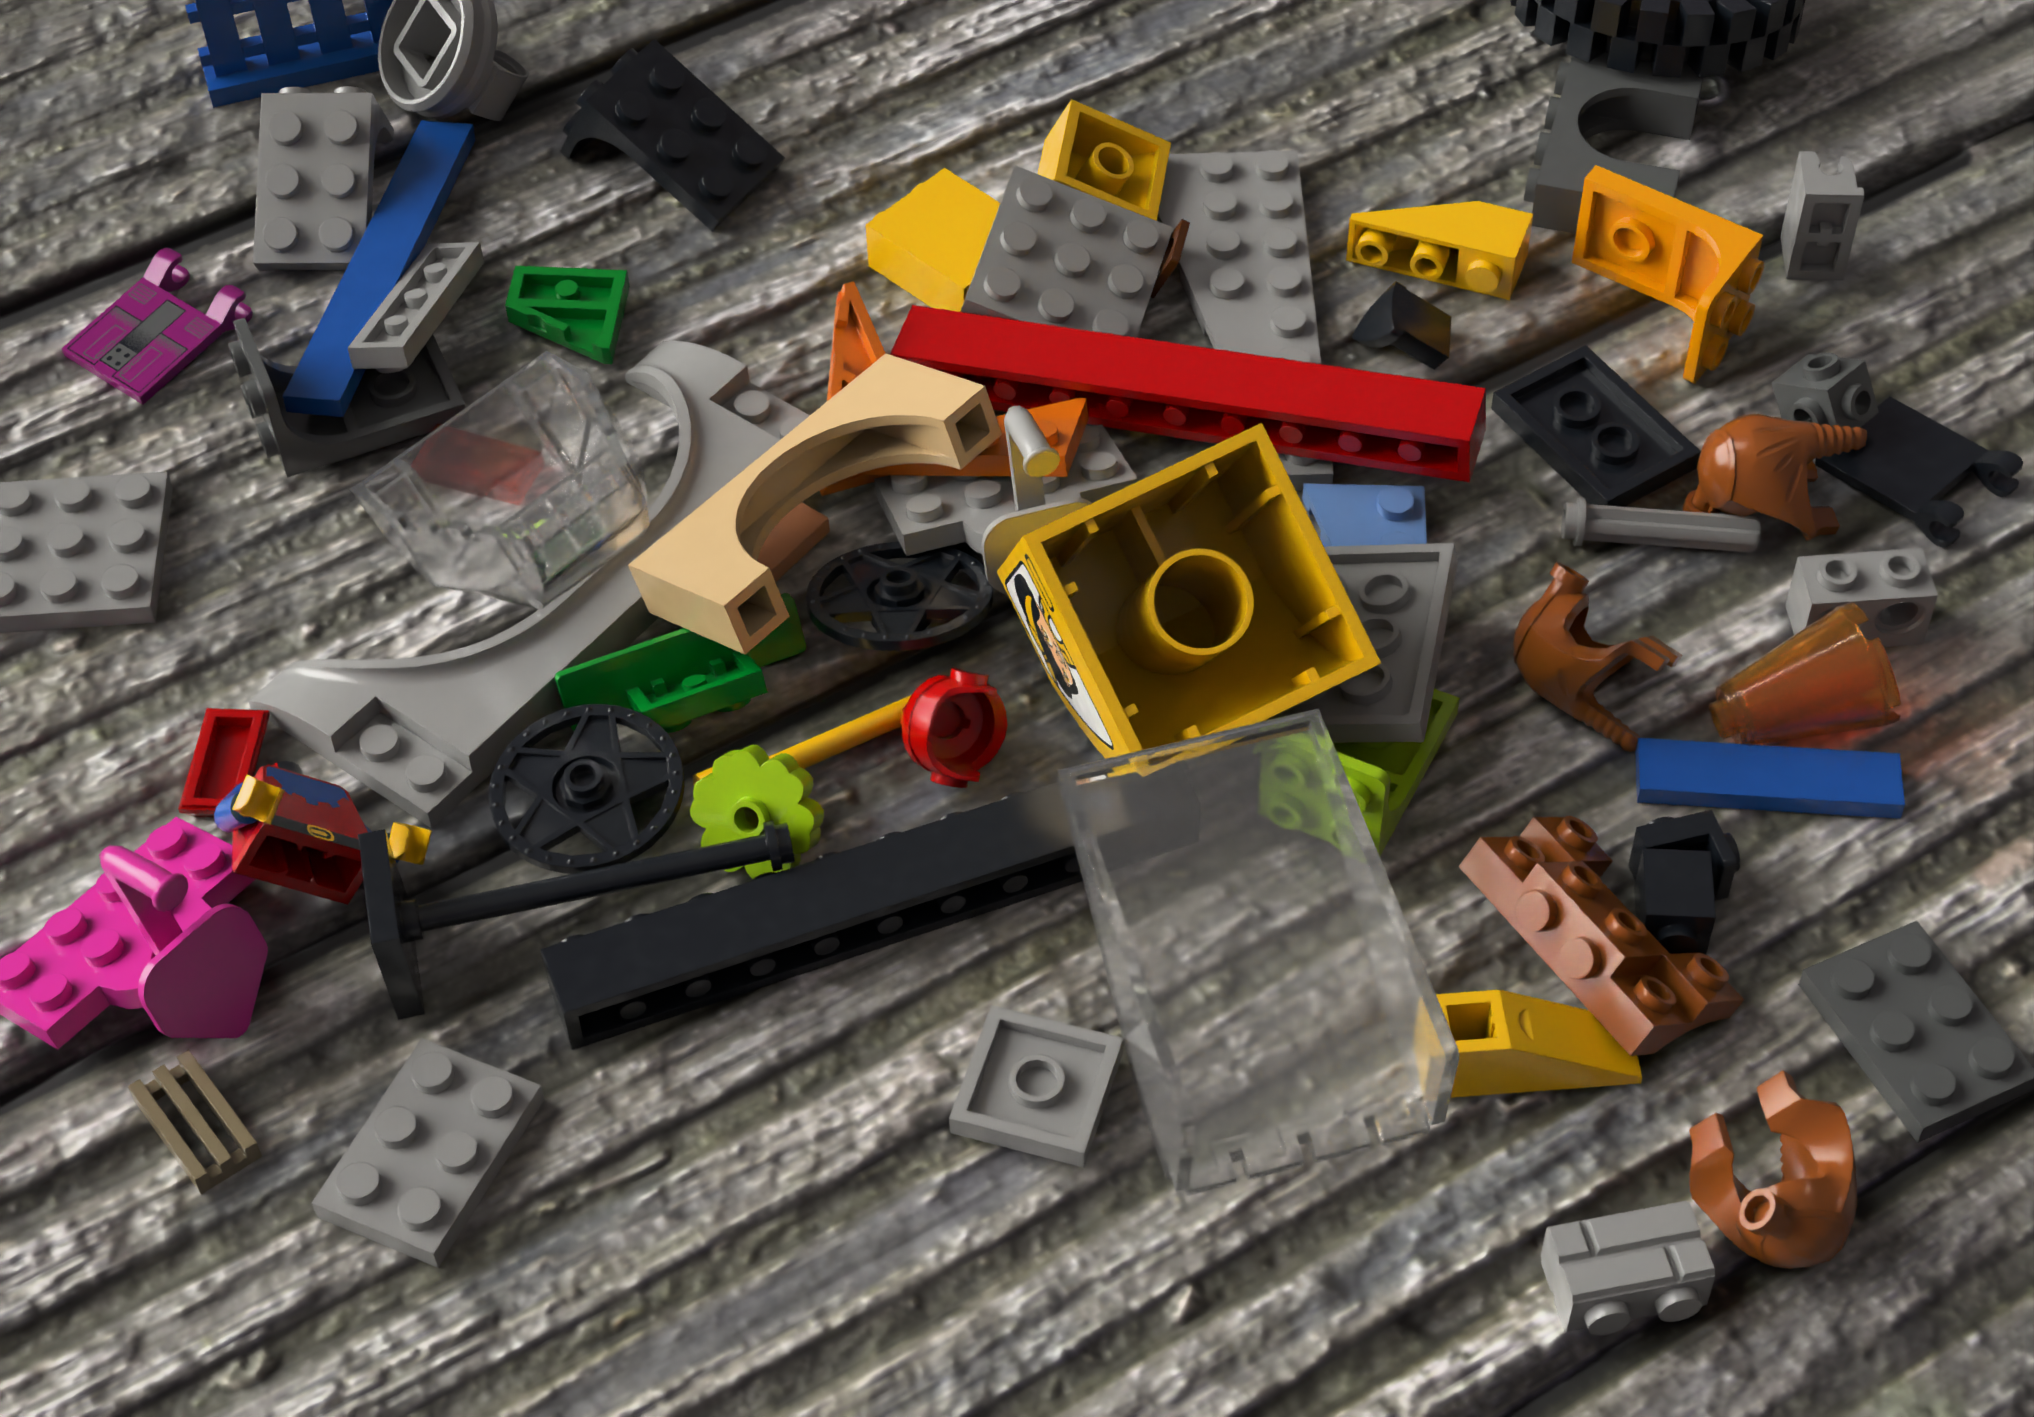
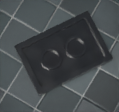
(1595, 429)

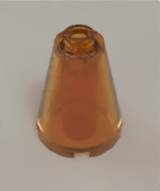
(1811, 685)

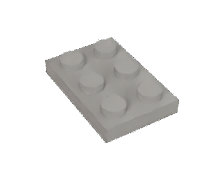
(428, 1152)

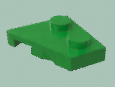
(570, 307)

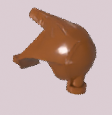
(1766, 469)
(1567, 665)
(1815, 1204)

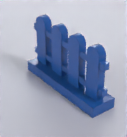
(284, 55)

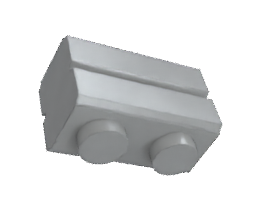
(1628, 1268)

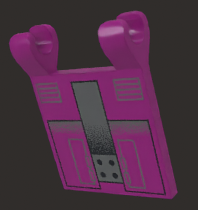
(152, 333)

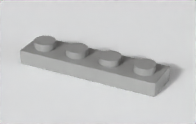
(415, 306)

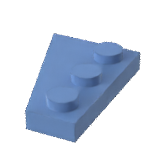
(1367, 513)

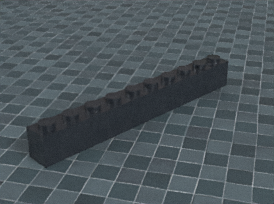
(811, 915)

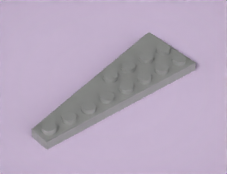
(1248, 261)

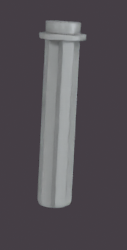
(1659, 527)

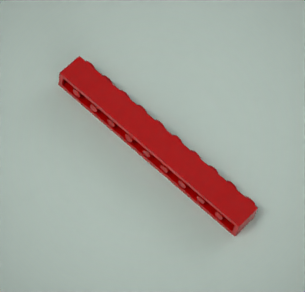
(1208, 391)

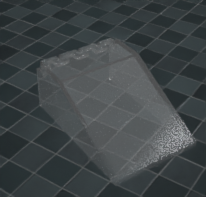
(1256, 953)

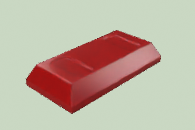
(222, 757)

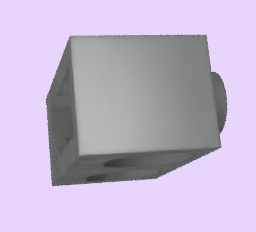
(1887, 585)

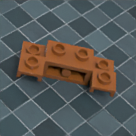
(1601, 951)

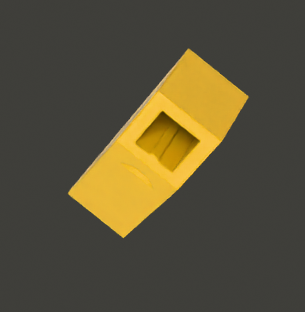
(1450, 244)
(1530, 1045)

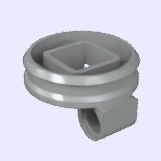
(466, 66)

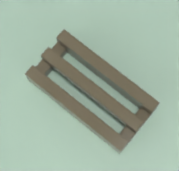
(170, 1083)

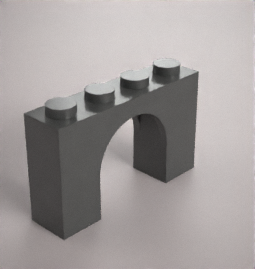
(1596, 102)

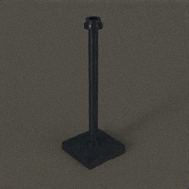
(400, 922)

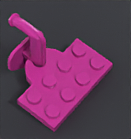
(148, 939)

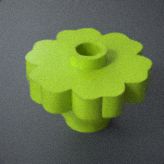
(754, 790)

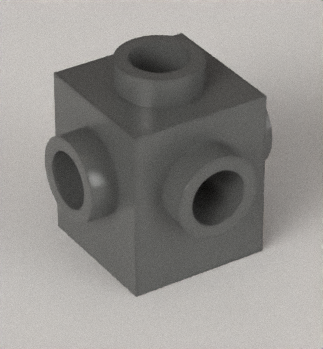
(1826, 391)

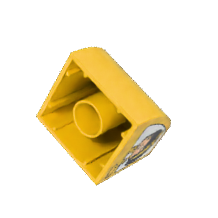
(1187, 602)

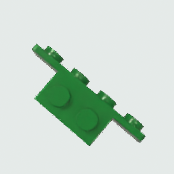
(680, 674)

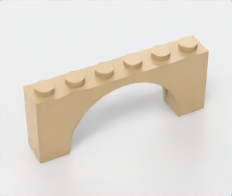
(889, 415)

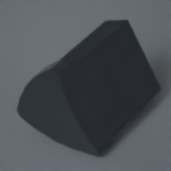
(1408, 324)

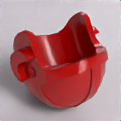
(954, 726)

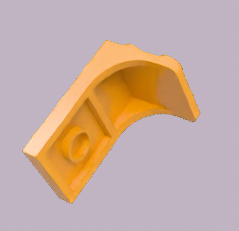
(1673, 256)

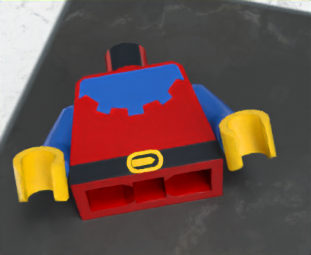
(304, 833)

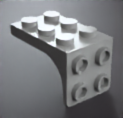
(315, 176)

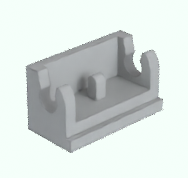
(1820, 220)

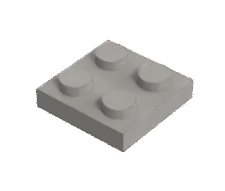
(1036, 1086)

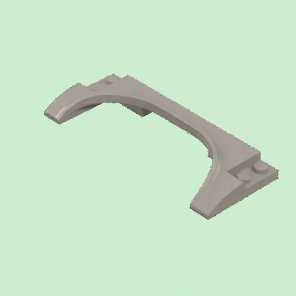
(440, 721)

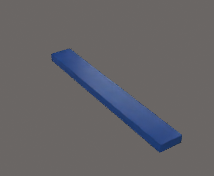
(388, 247)

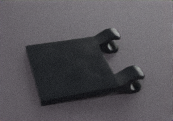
(1915, 463)

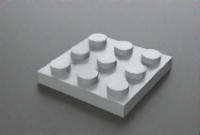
(1066, 259)
(82, 550)

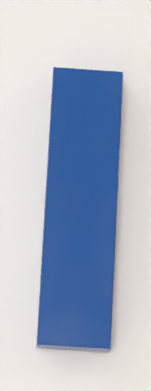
(1769, 778)

